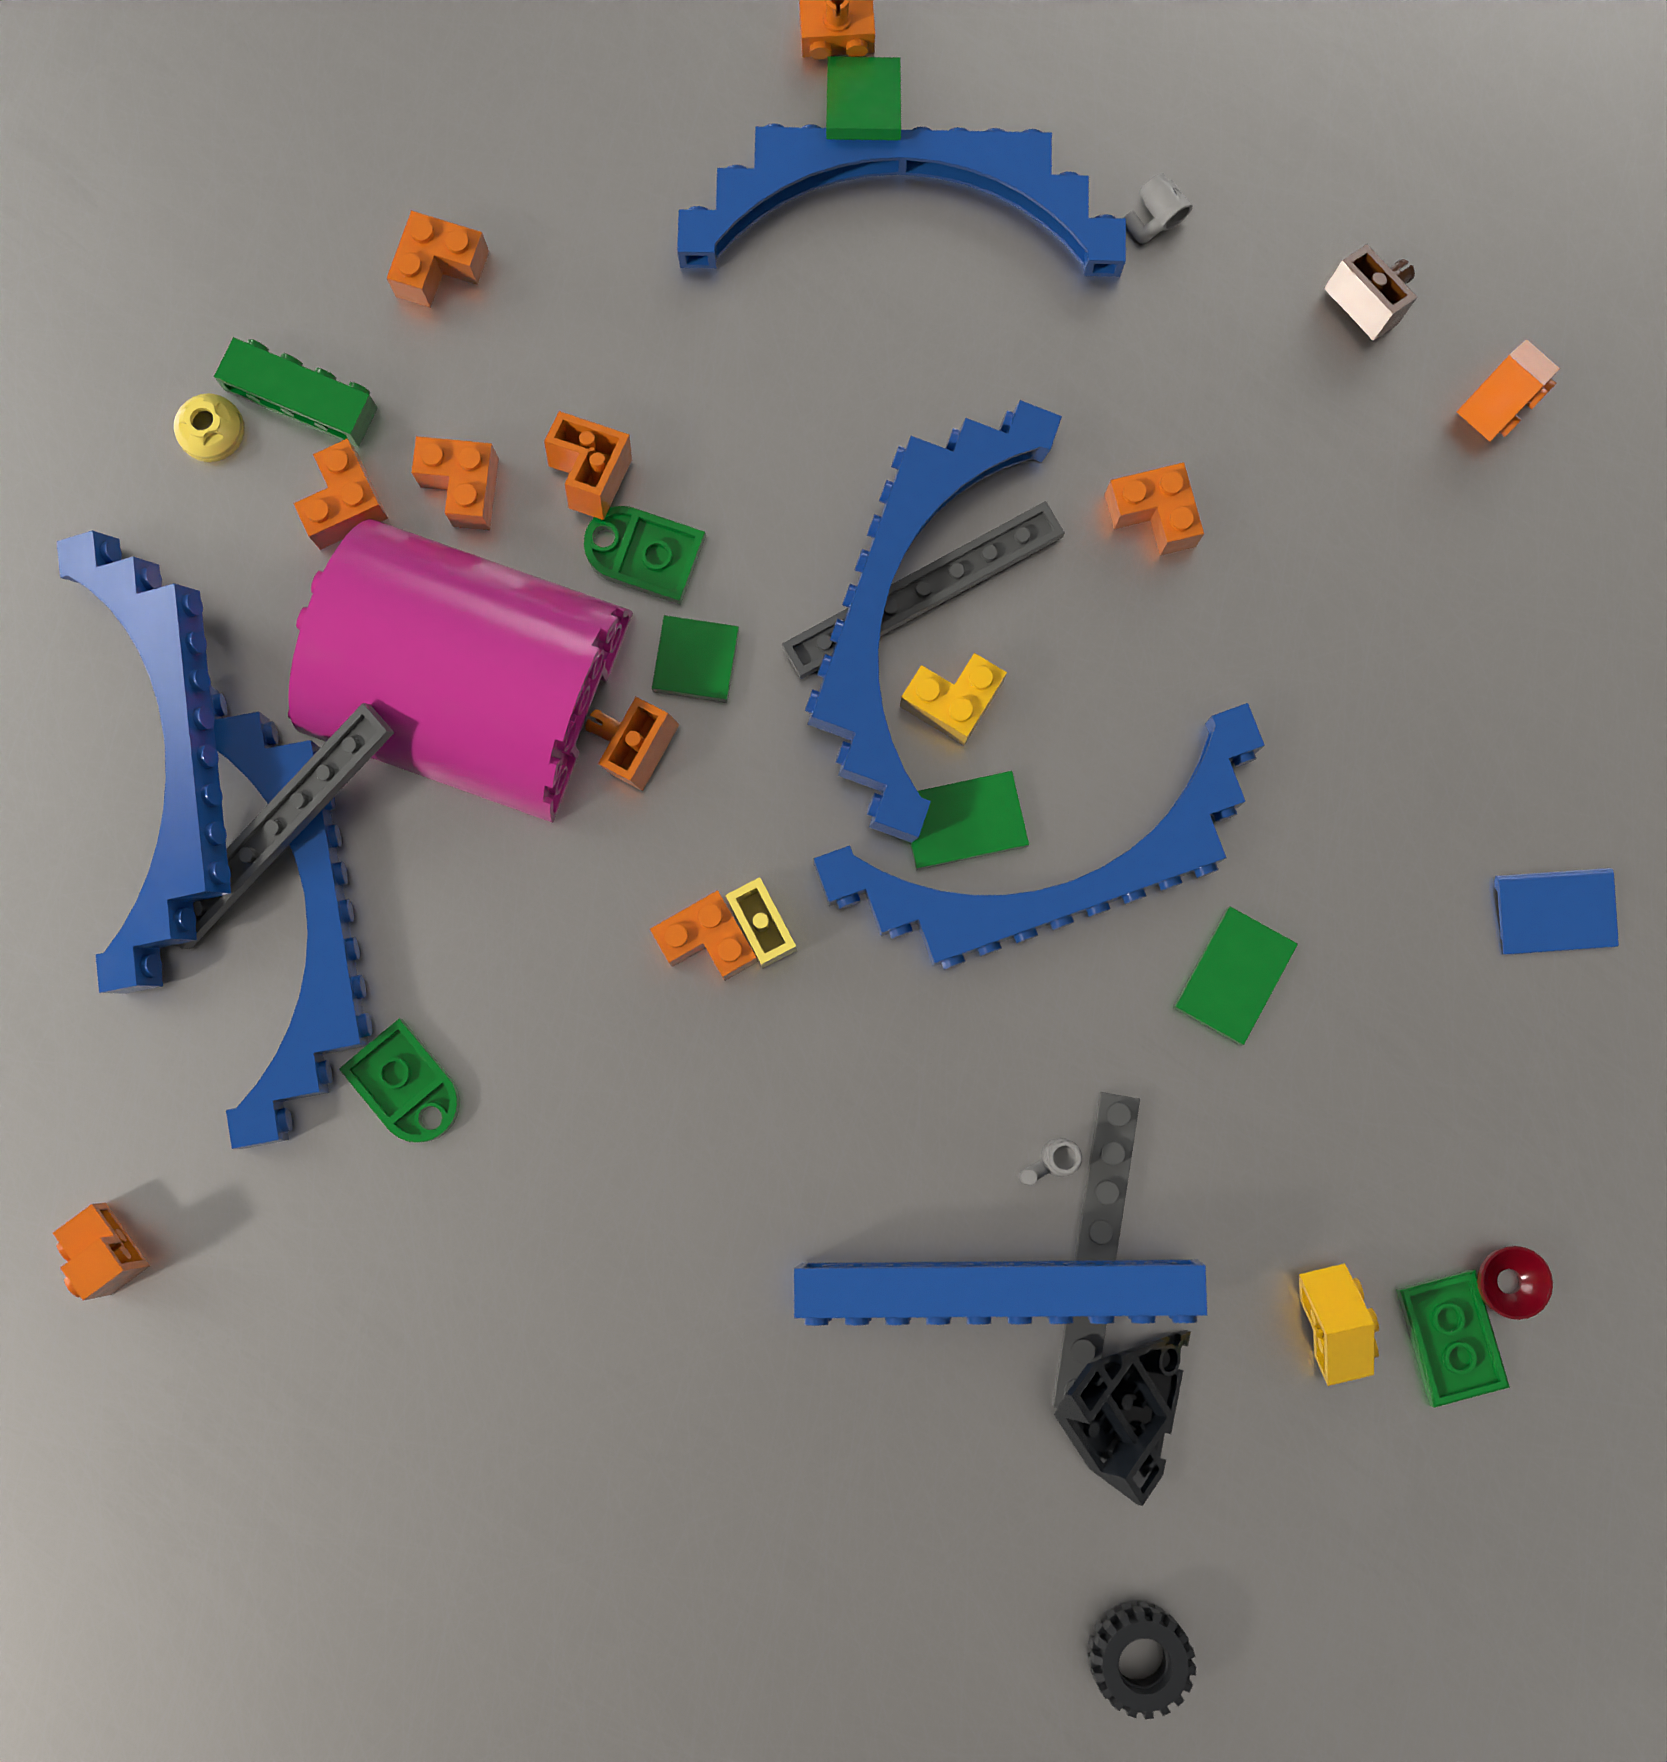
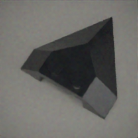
(1123, 1410)

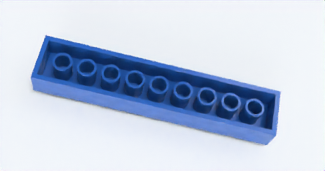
(1000, 1290)

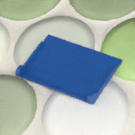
(1557, 910)

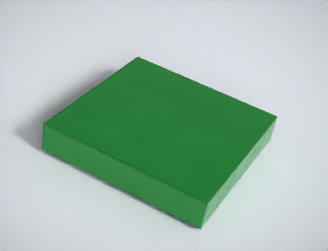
(695, 658)

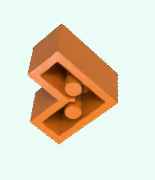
(432, 250)
(1515, 383)
(593, 458)
(467, 474)
(1161, 498)
(346, 501)
(706, 926)
(97, 1253)

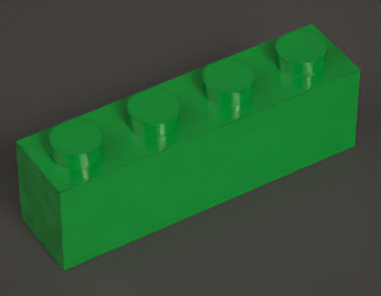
(296, 391)

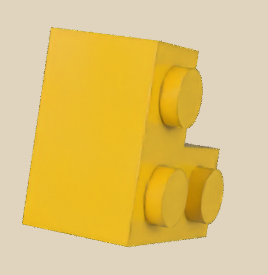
(957, 706)
(1340, 1324)

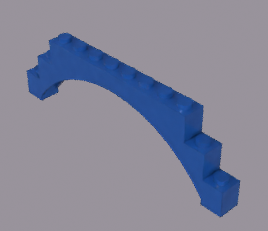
(993, 161)
(850, 689)
(191, 842)
(970, 923)
(329, 1003)

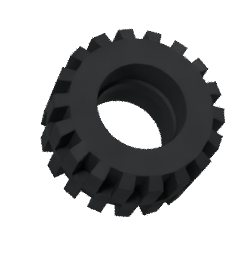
(1156, 1690)

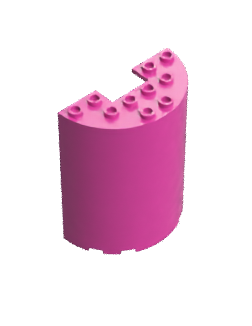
(459, 658)

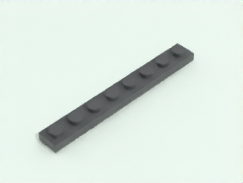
(938, 581)
(295, 808)
(1099, 1224)

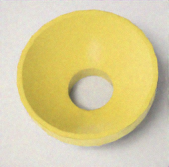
(216, 441)

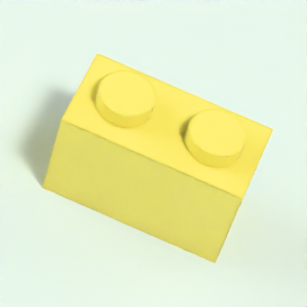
(761, 922)

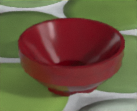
(1533, 1287)

